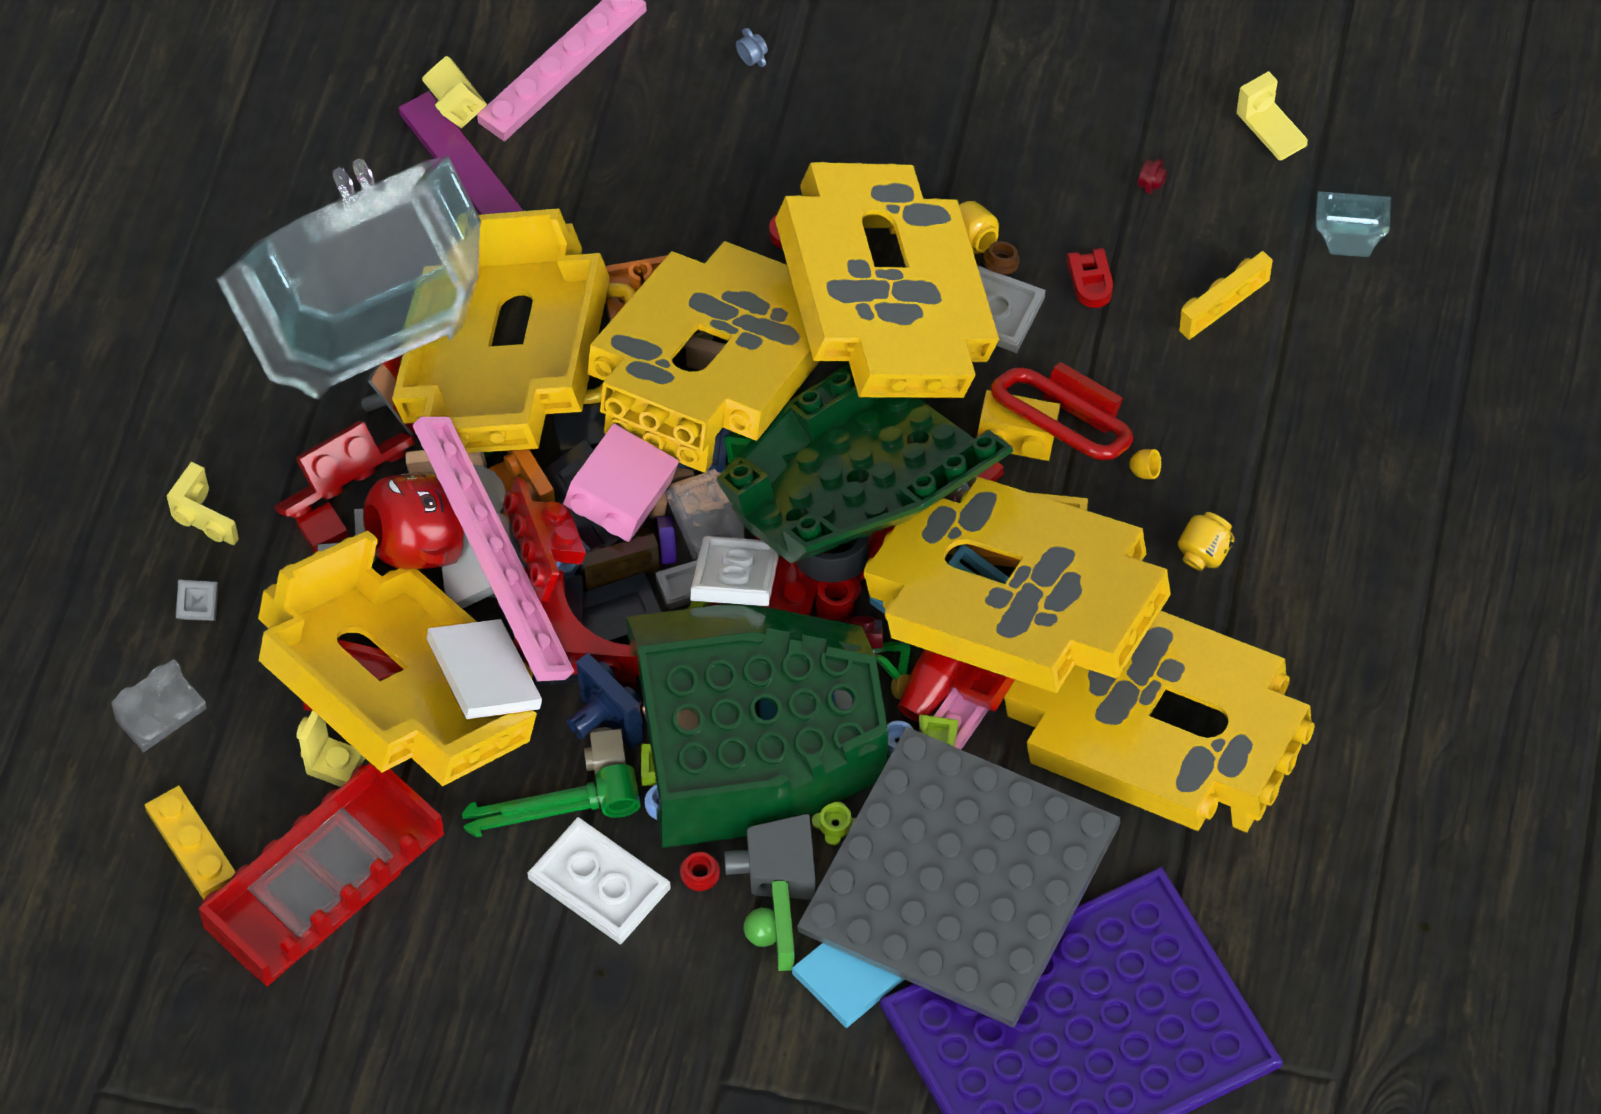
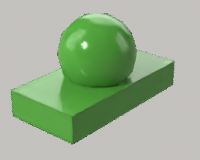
(768, 926)

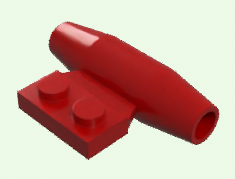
(937, 675)

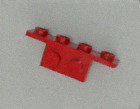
(338, 461)
(544, 536)

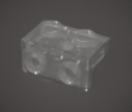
(703, 511)
(157, 705)

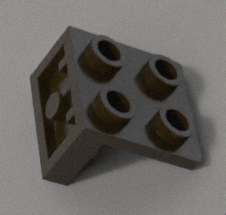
(616, 562)

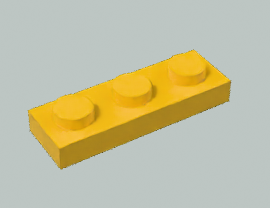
(1225, 294)
(190, 841)

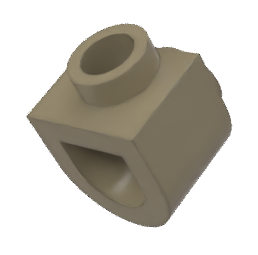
(605, 750)

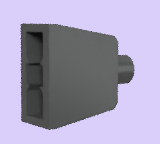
(777, 853)

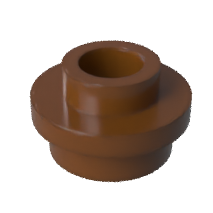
(1001, 258)

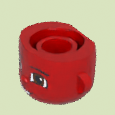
(413, 522)

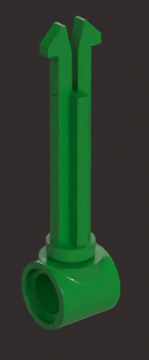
(614, 790)

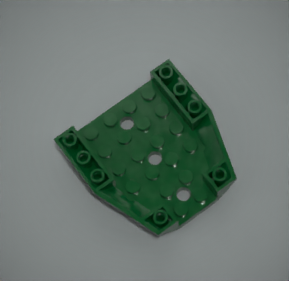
(831, 439)
(734, 764)

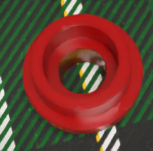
(696, 862)

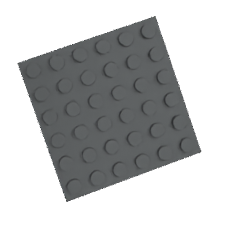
(959, 876)

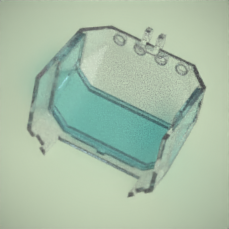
(359, 276)

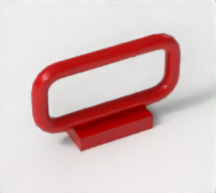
(1075, 395)

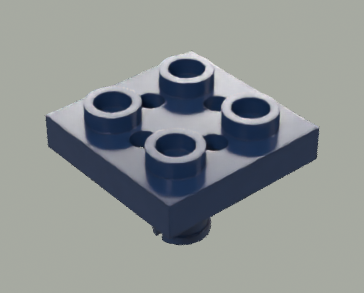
(606, 703)

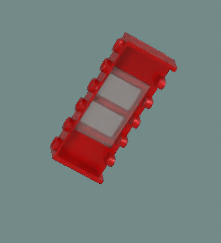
(320, 872)

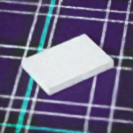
(734, 571)
(483, 669)
(599, 880)

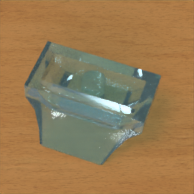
(1352, 222)

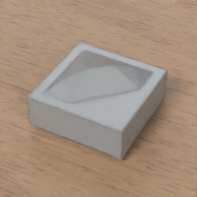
(197, 600)

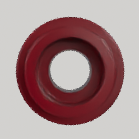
(1152, 175)

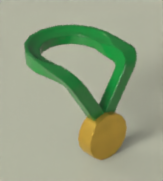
(899, 677)

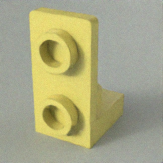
(454, 92)
(1266, 119)
(186, 507)
(324, 756)

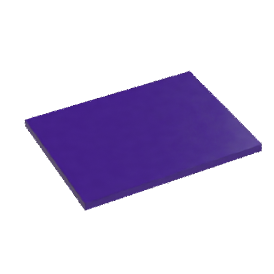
(1118, 1024)

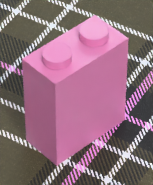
(621, 482)

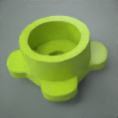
(833, 812)

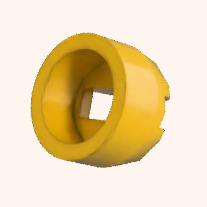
(1146, 464)

